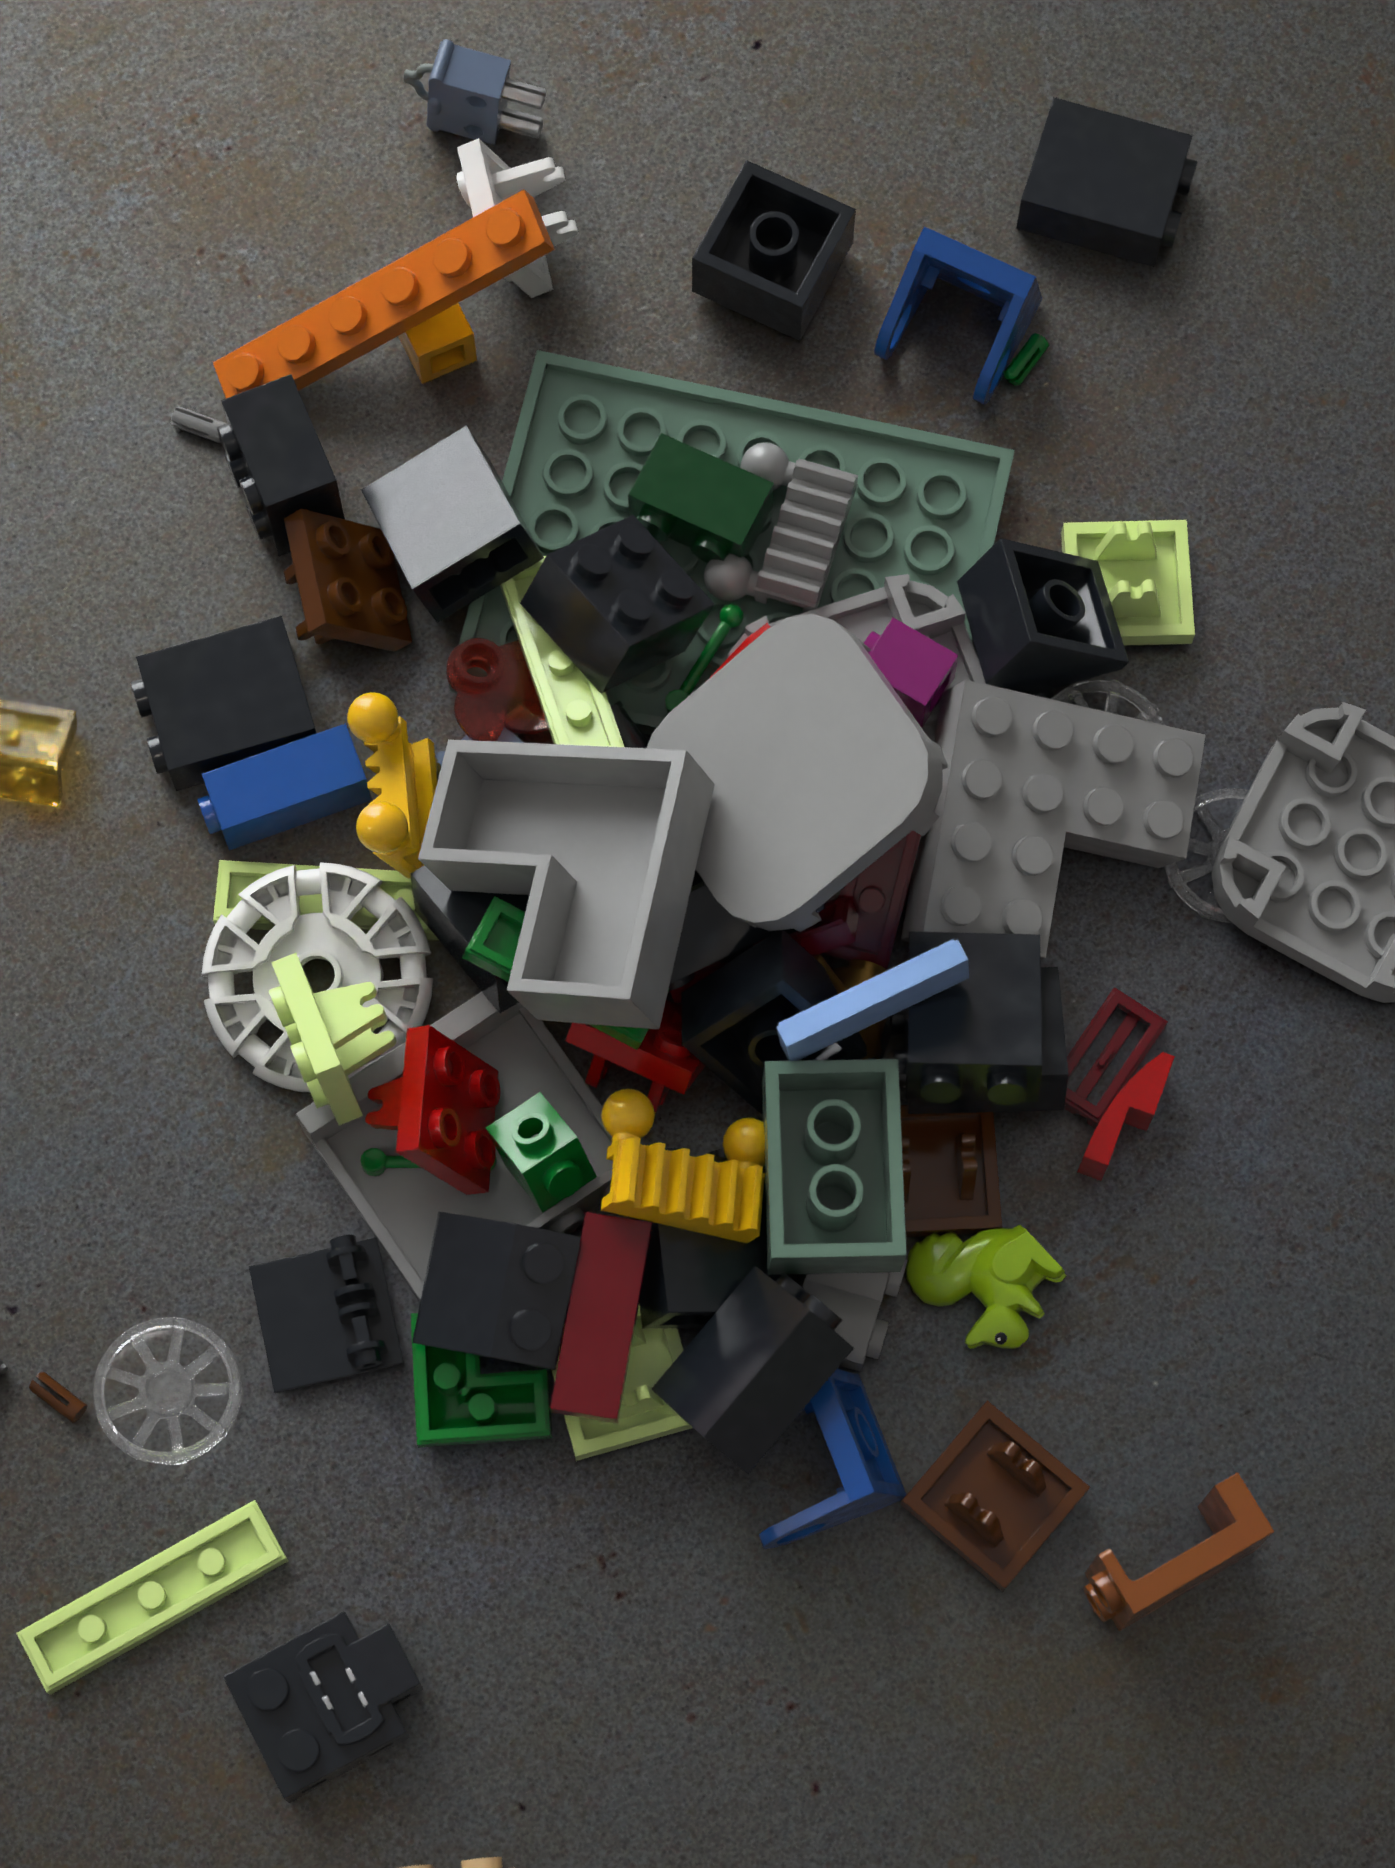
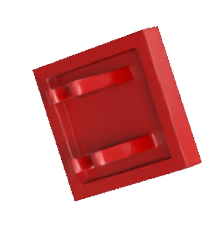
(657, 1058)
(441, 1110)

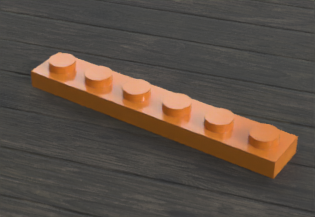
(392, 299)

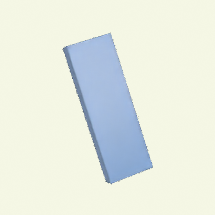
(873, 1000)

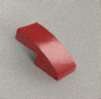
(1133, 1106)

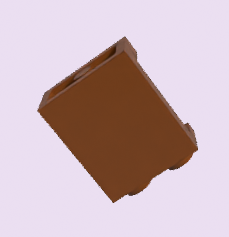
(1237, 1530)

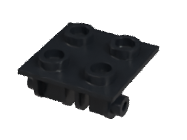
(326, 1314)

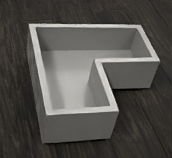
(1028, 784)
(599, 848)

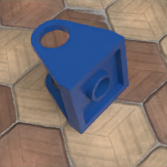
(976, 273)
(859, 1456)

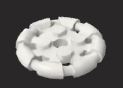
(312, 936)

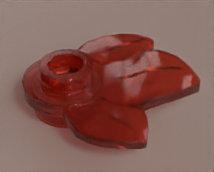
(497, 700)

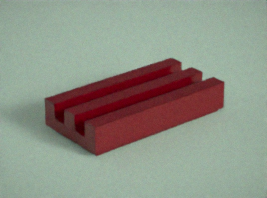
(1076, 1101)

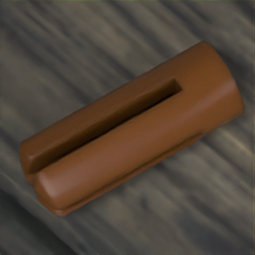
(72, 1411)

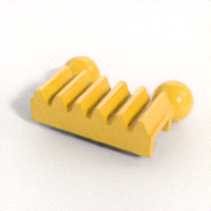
(403, 781)
(682, 1188)

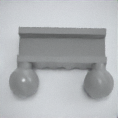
(802, 539)

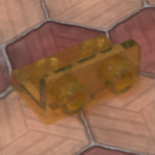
(34, 751)

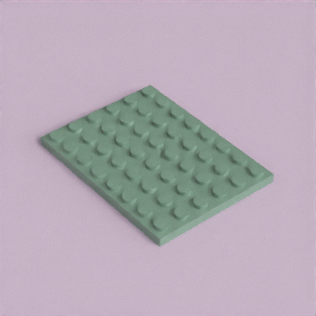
(588, 427)

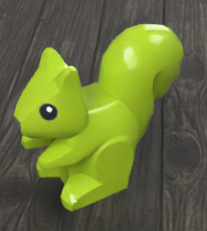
(995, 1266)

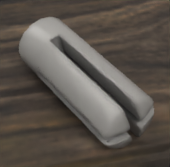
(196, 423)

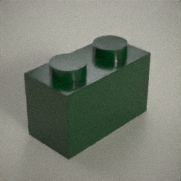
(700, 501)

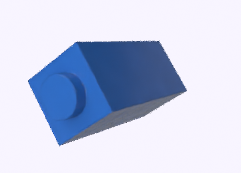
(284, 787)

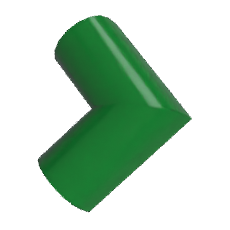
(469, 1407)

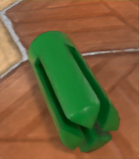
(1026, 359)

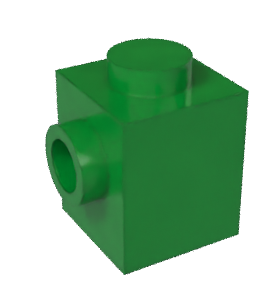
(547, 1164)

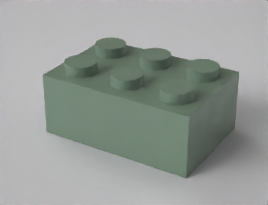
(833, 1166)

